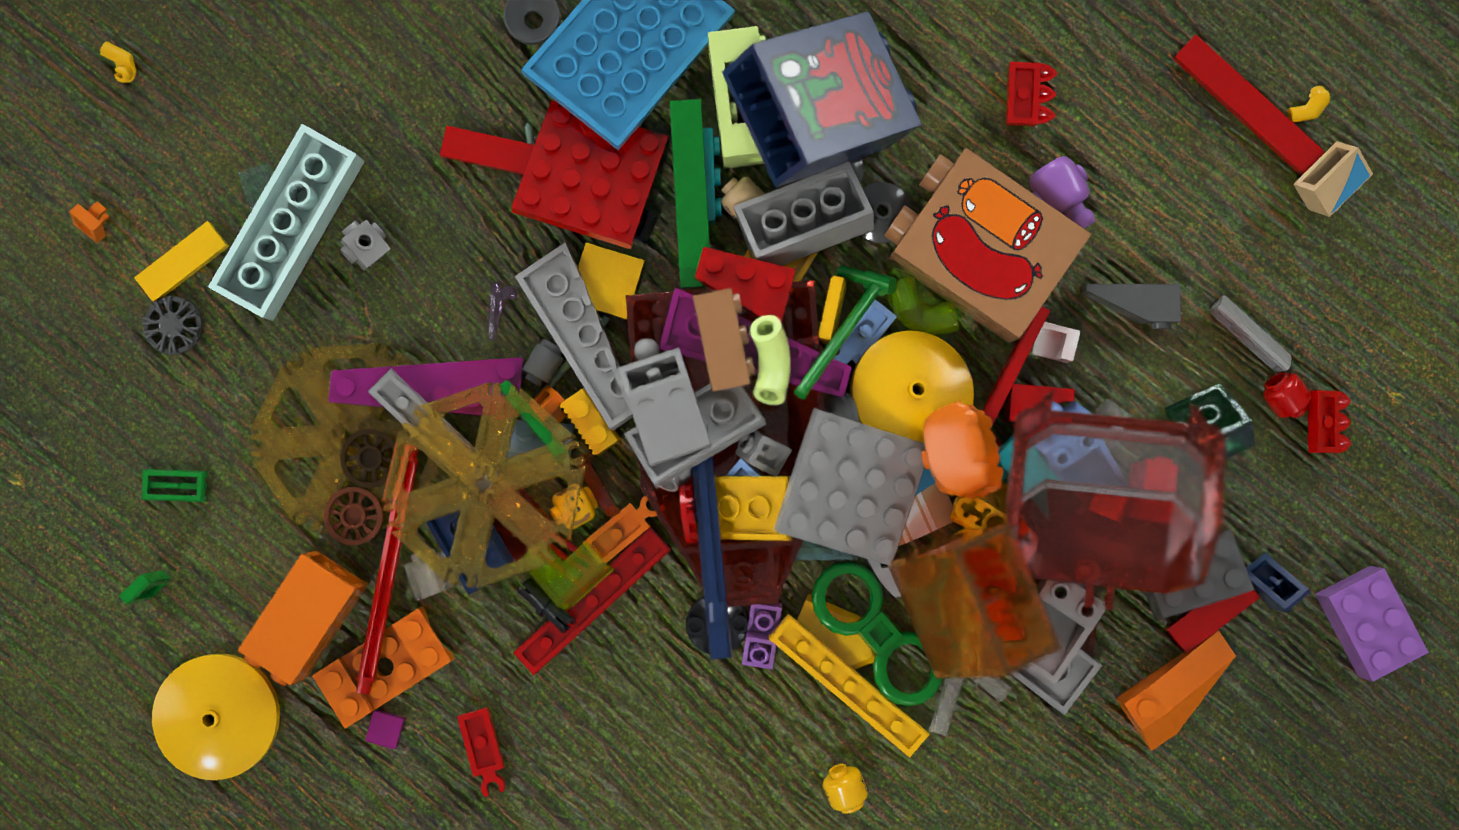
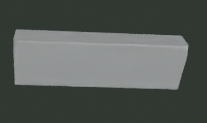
(1251, 334)

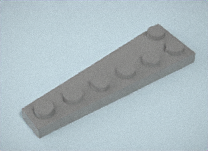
(571, 318)

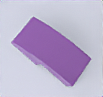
(761, 622)

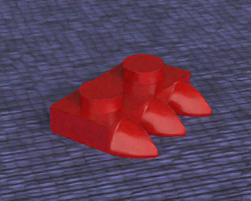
(1026, 93)
(1327, 422)

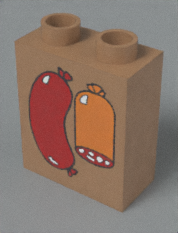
(985, 244)

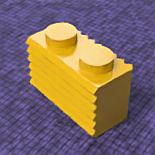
(589, 422)

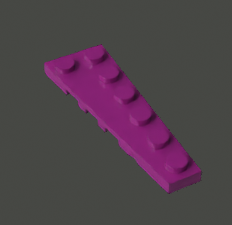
(684, 333)
(428, 380)

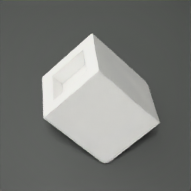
(1056, 342)

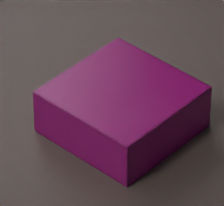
(385, 729)

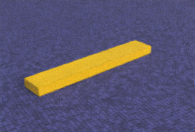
(848, 685)

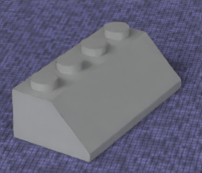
(805, 216)

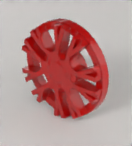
(688, 513)

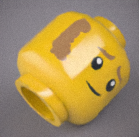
(585, 509)

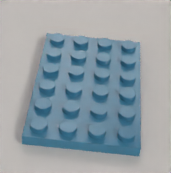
(622, 58)

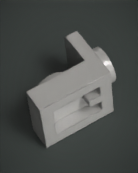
(763, 452)

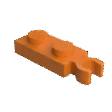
(621, 530)

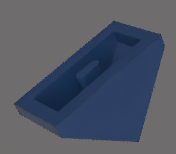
(1275, 584)

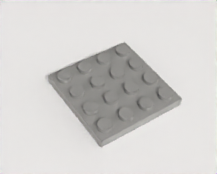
(851, 487)

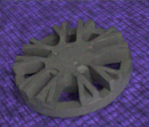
(172, 325)

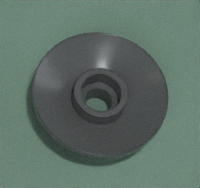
(893, 199)

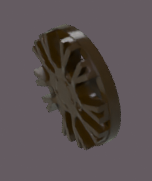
(368, 458)

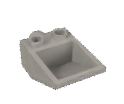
(663, 403)
(1068, 622)

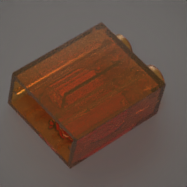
(974, 604)

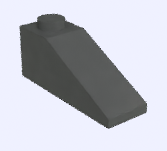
(1140, 302)

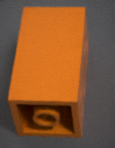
(302, 618)

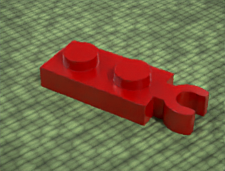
(482, 747)

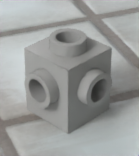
(363, 255)

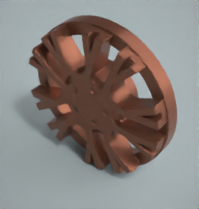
(353, 515)

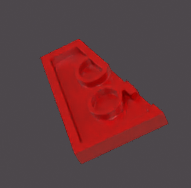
(760, 284)

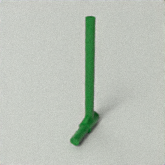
(874, 285)

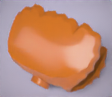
(962, 451)

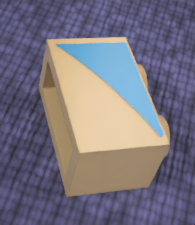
(1333, 178)

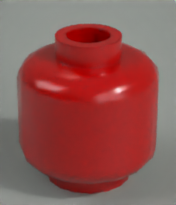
(1287, 395)

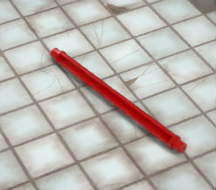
(383, 591)

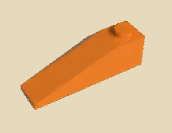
(1172, 693)

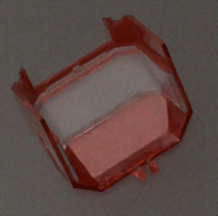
(1115, 499)

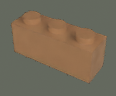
(723, 339)

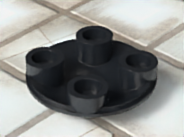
(697, 625)

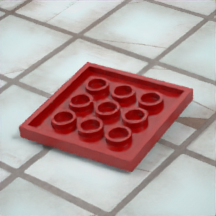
(585, 181)

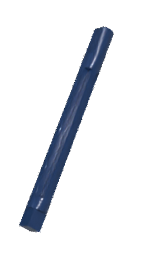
(711, 560)

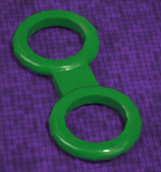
(873, 629)

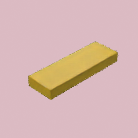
(181, 261)

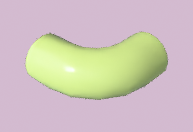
(772, 360)

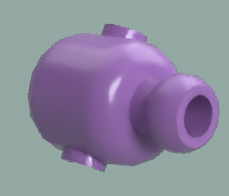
(1064, 188)

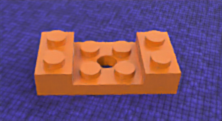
(414, 654)

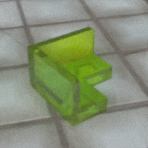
(573, 578)

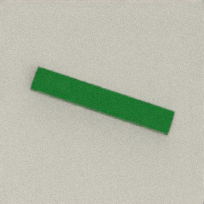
(689, 187)

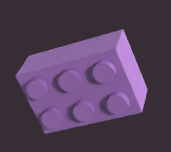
(1371, 623)

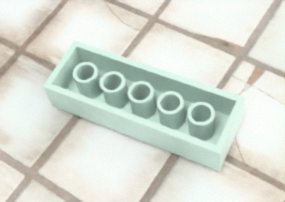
(286, 223)

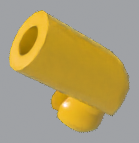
(123, 59)
(1318, 101)

